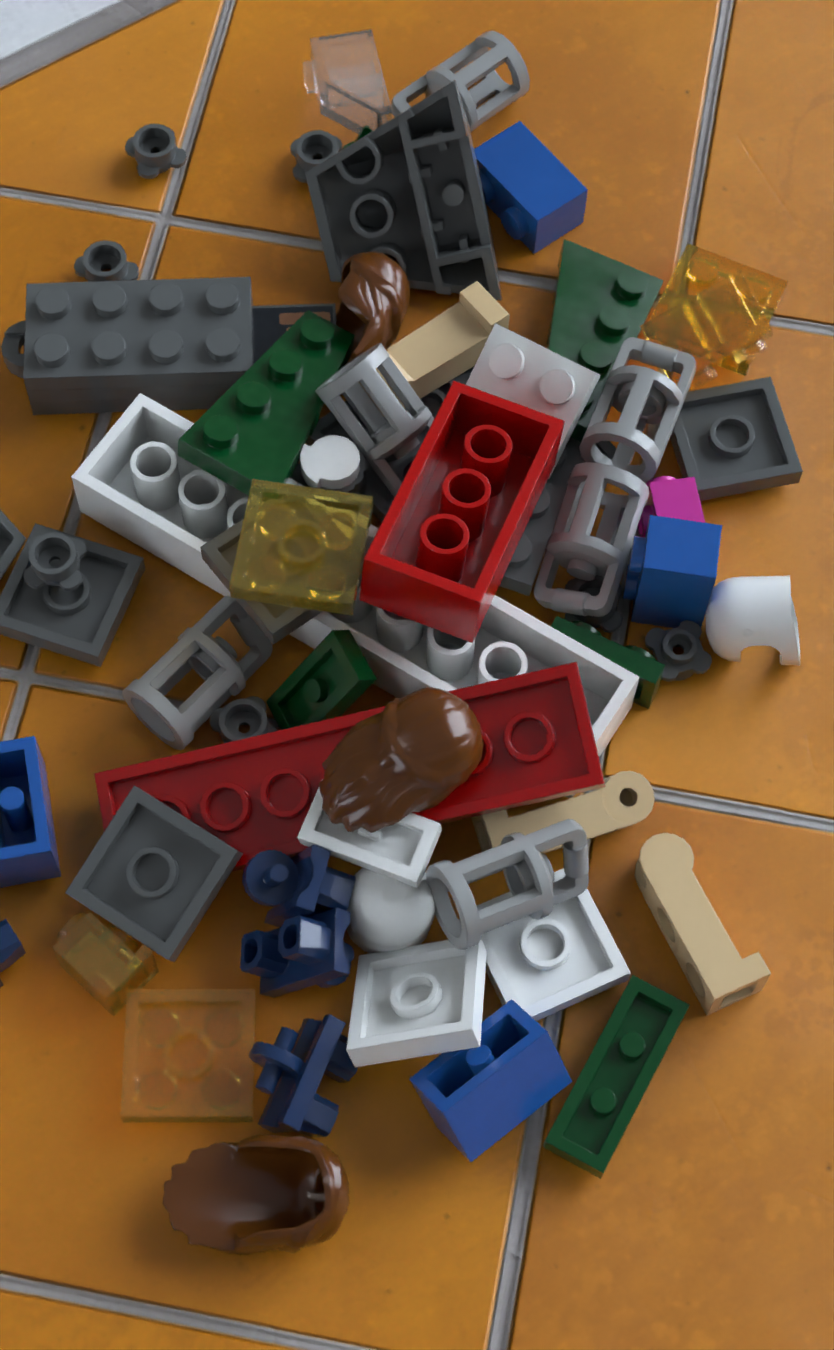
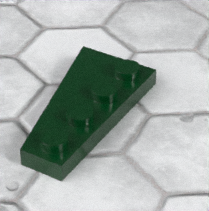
(595, 311)
(270, 409)

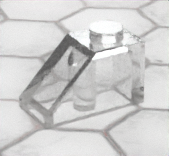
(348, 80)

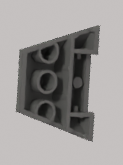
(412, 196)

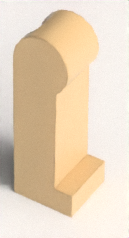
(447, 342)
(621, 803)
(693, 927)

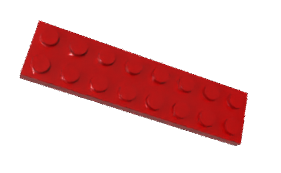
(263, 785)

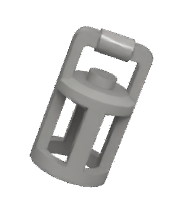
(482, 68)
(641, 398)
(389, 437)
(590, 555)
(212, 661)
(526, 874)

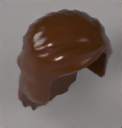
(372, 300)
(401, 760)
(258, 1195)

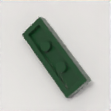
(616, 1076)

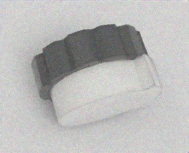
(333, 465)

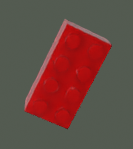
(461, 511)

